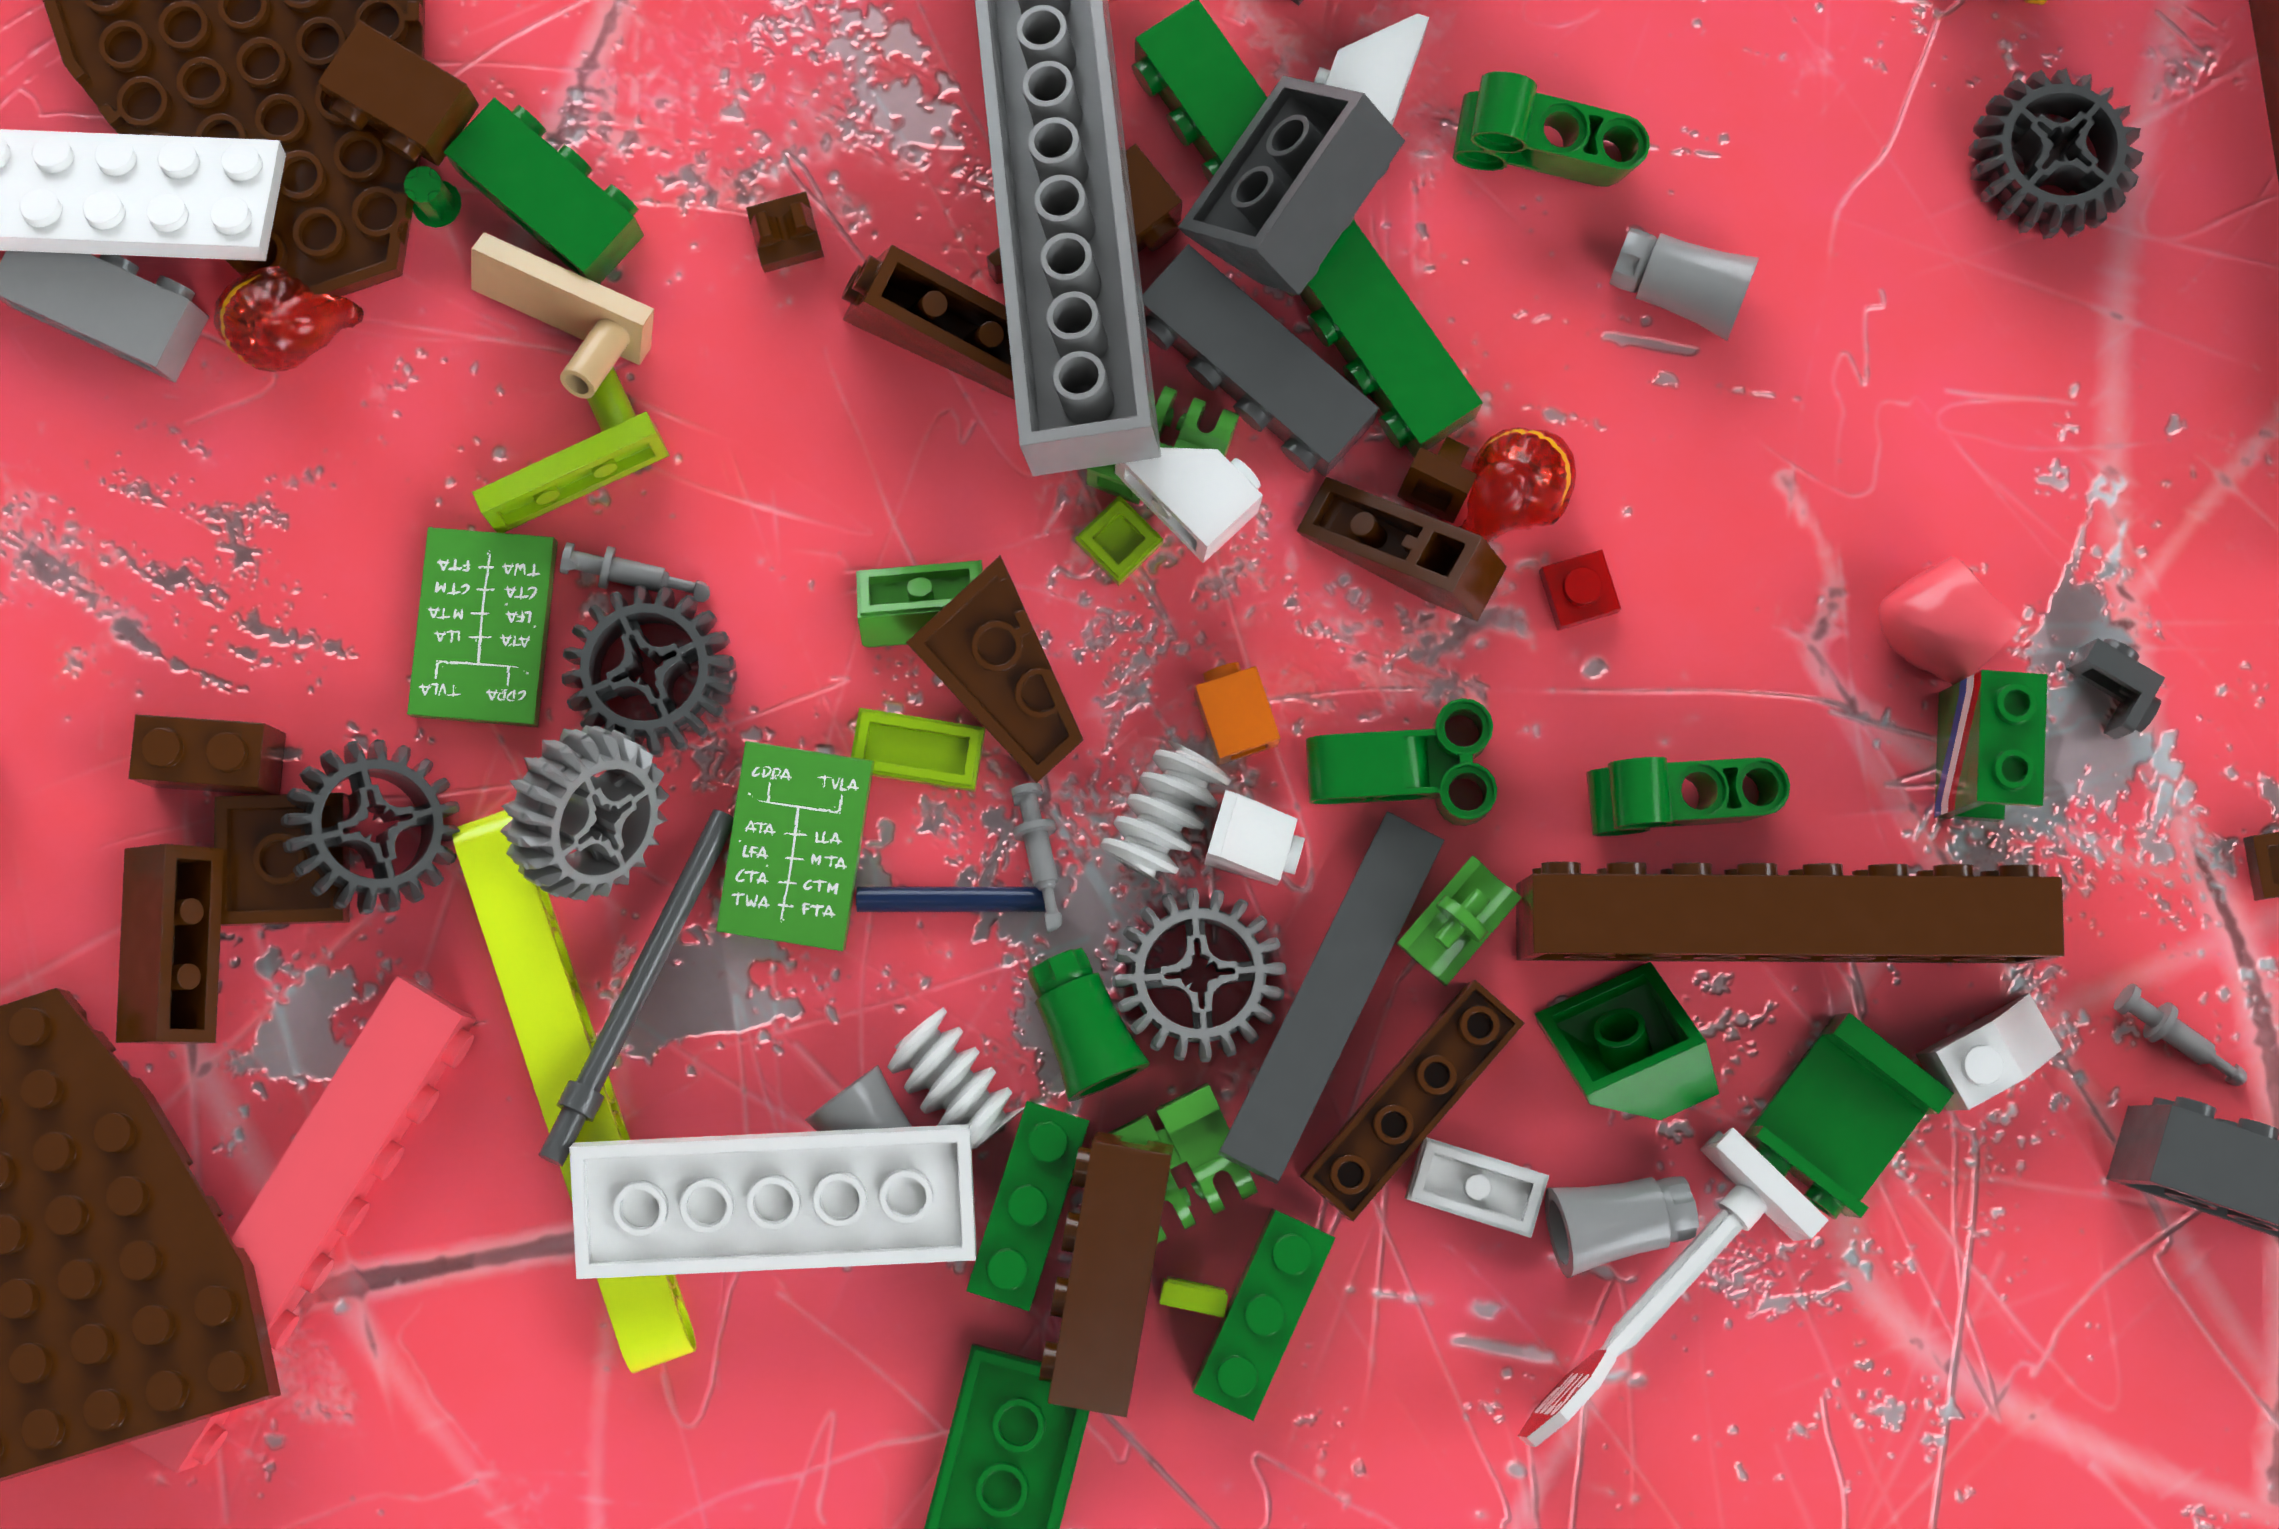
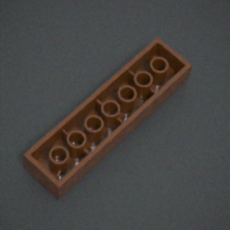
(1791, 917)

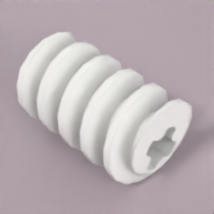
(1164, 811)
(951, 1080)

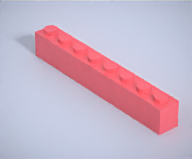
(330, 1169)

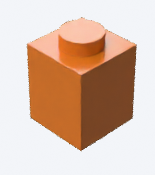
(1235, 712)

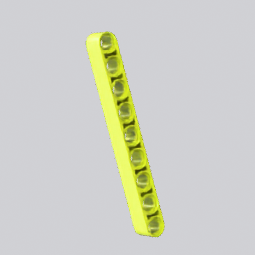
(555, 1043)

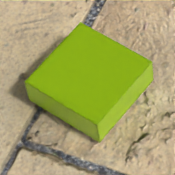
(1119, 540)
(1193, 1296)

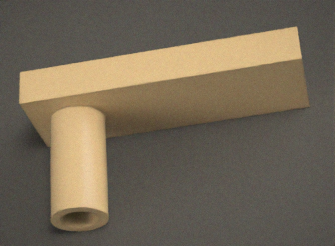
(598, 315)

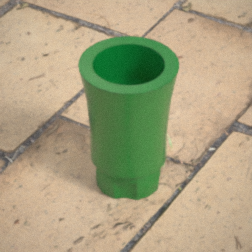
(1083, 1025)

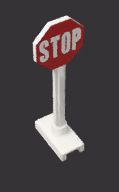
(1756, 1191)

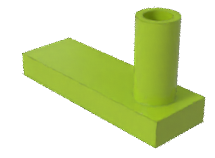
(620, 449)

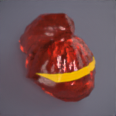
(278, 319)
(1520, 482)

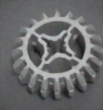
(568, 809)
(1194, 921)

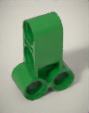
(1507, 124)
(1403, 765)
(1647, 793)

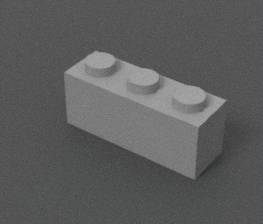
(106, 306)

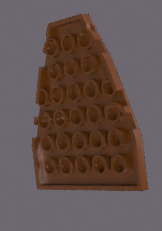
(255, 76)
(113, 1261)

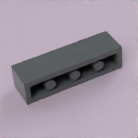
(1256, 363)

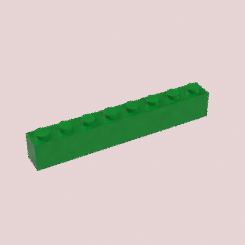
(1354, 293)

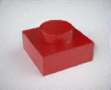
(1579, 589)

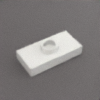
(1477, 1187)

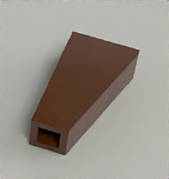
(932, 317)

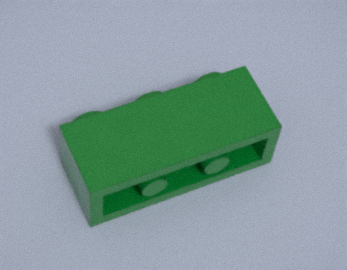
(546, 190)
(1028, 1206)
(1262, 1314)

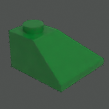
(1632, 1046)

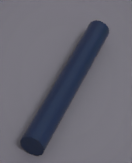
(949, 899)

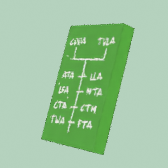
(482, 627)
(795, 846)

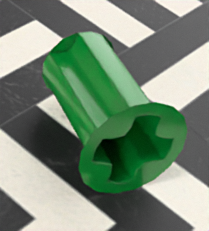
(434, 200)

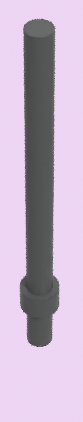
(583, 1098)

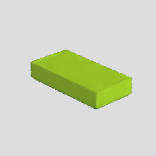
(919, 749)

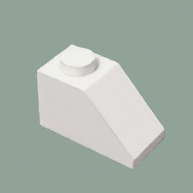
(1379, 64)
(1195, 494)
(1254, 840)
(1991, 1053)

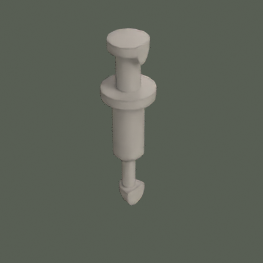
(627, 572)
(1036, 834)
(2164, 1024)

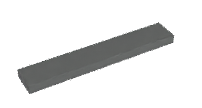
(1331, 998)

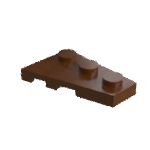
(999, 670)

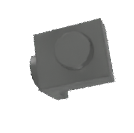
(2116, 671)

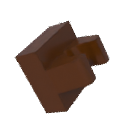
(785, 232)
(1438, 480)

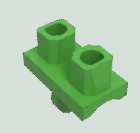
(1458, 921)

